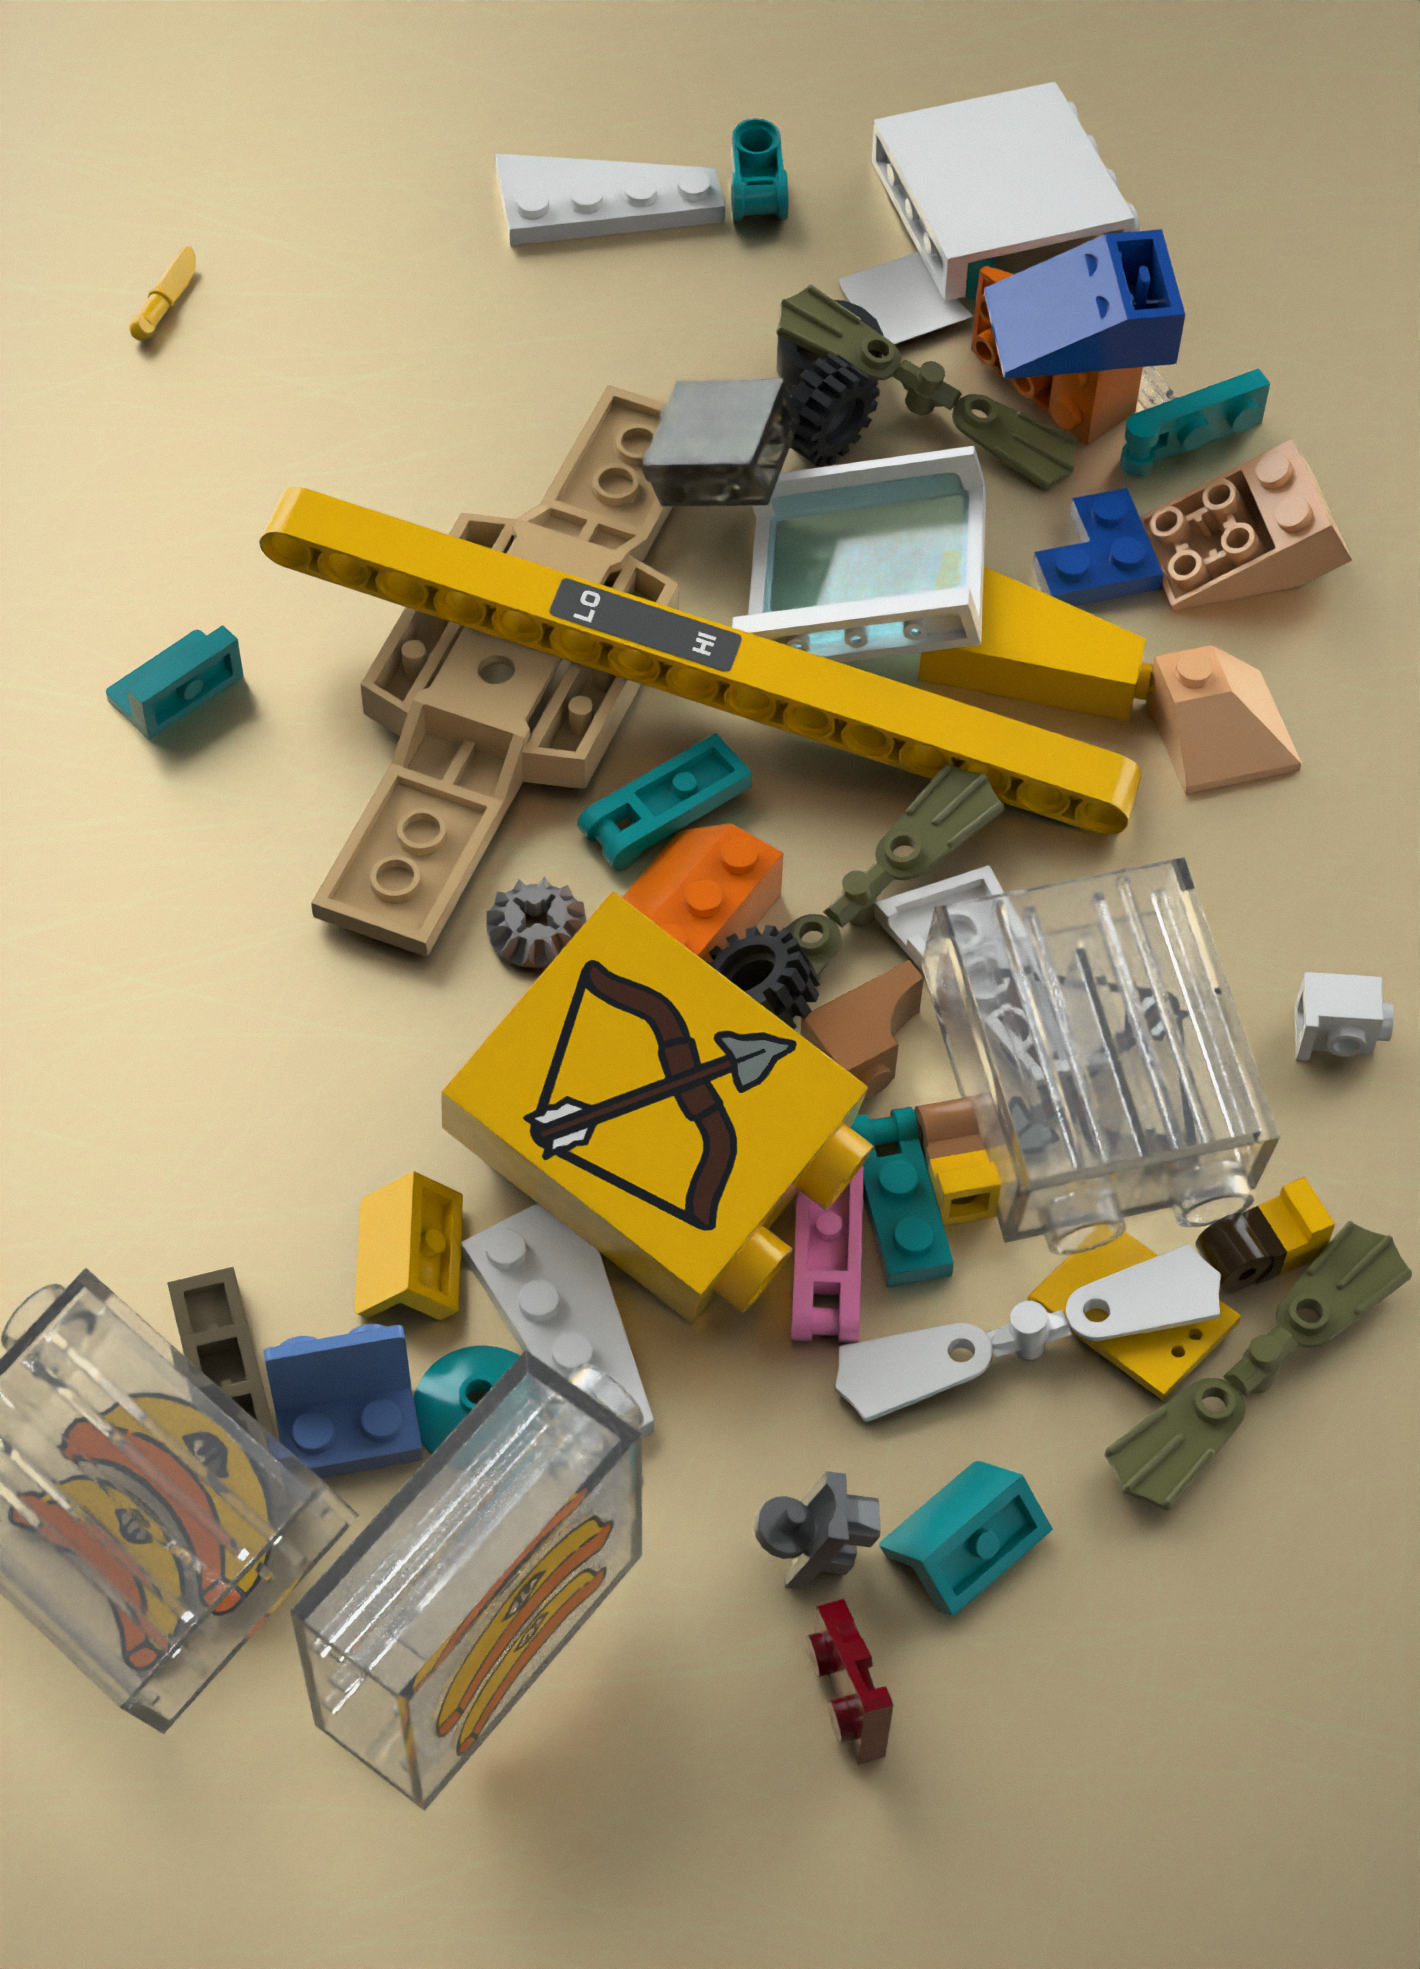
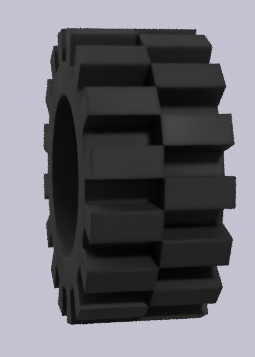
(831, 408)
(776, 962)

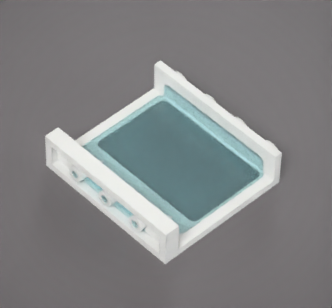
(872, 557)

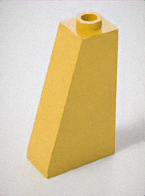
(1045, 654)

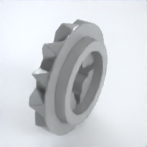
(539, 944)

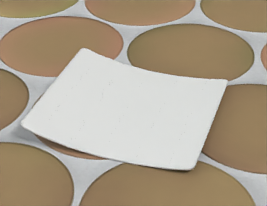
(902, 298)

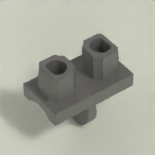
(819, 1530)

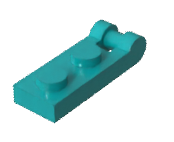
(1193, 421)
(665, 800)
(902, 1202)

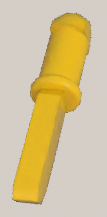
(164, 294)

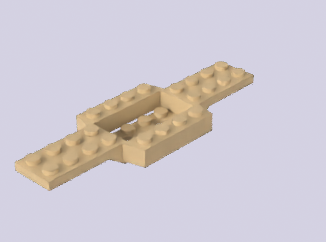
(470, 740)

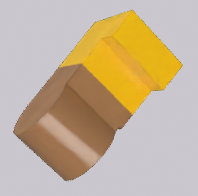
(957, 1160)

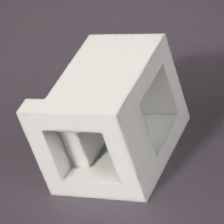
(1341, 1015)

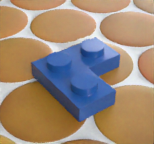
(1111, 559)

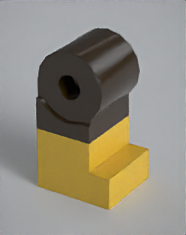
(1267, 1237)

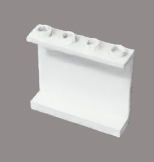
(995, 179)

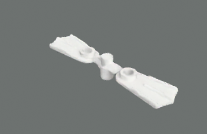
(916, 1365)

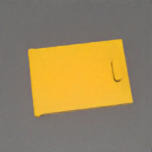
(1152, 1359)

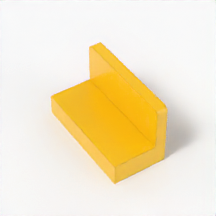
(409, 1248)

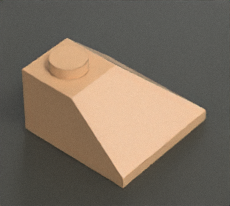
(1217, 719)

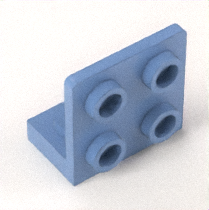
(345, 1400)

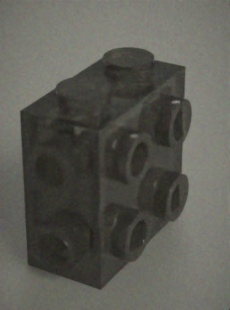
(721, 442)

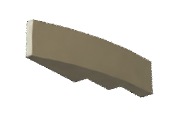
(219, 1338)

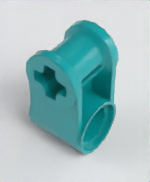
(757, 171)

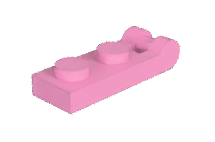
(828, 1264)

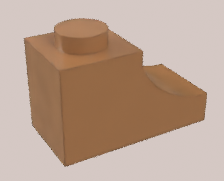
(862, 1024)

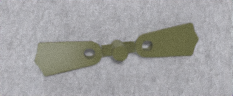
(1012, 436)
(934, 825)
(1183, 1436)

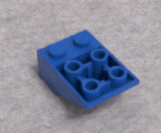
(1090, 309)

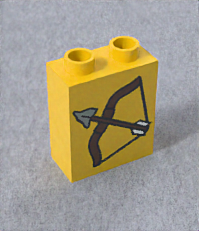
(659, 1112)

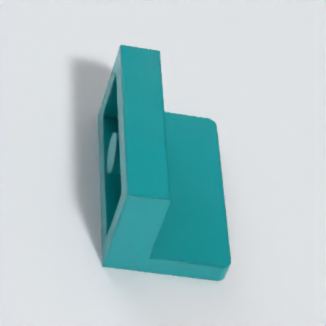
(177, 680)
(969, 1534)

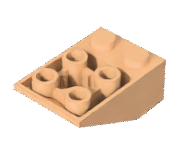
(1246, 532)

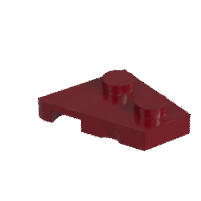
(859, 1709)

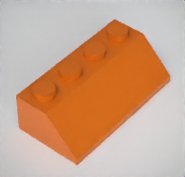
(709, 886)

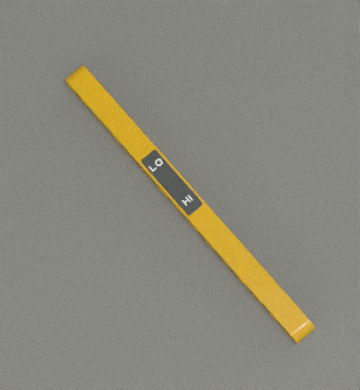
(698, 659)

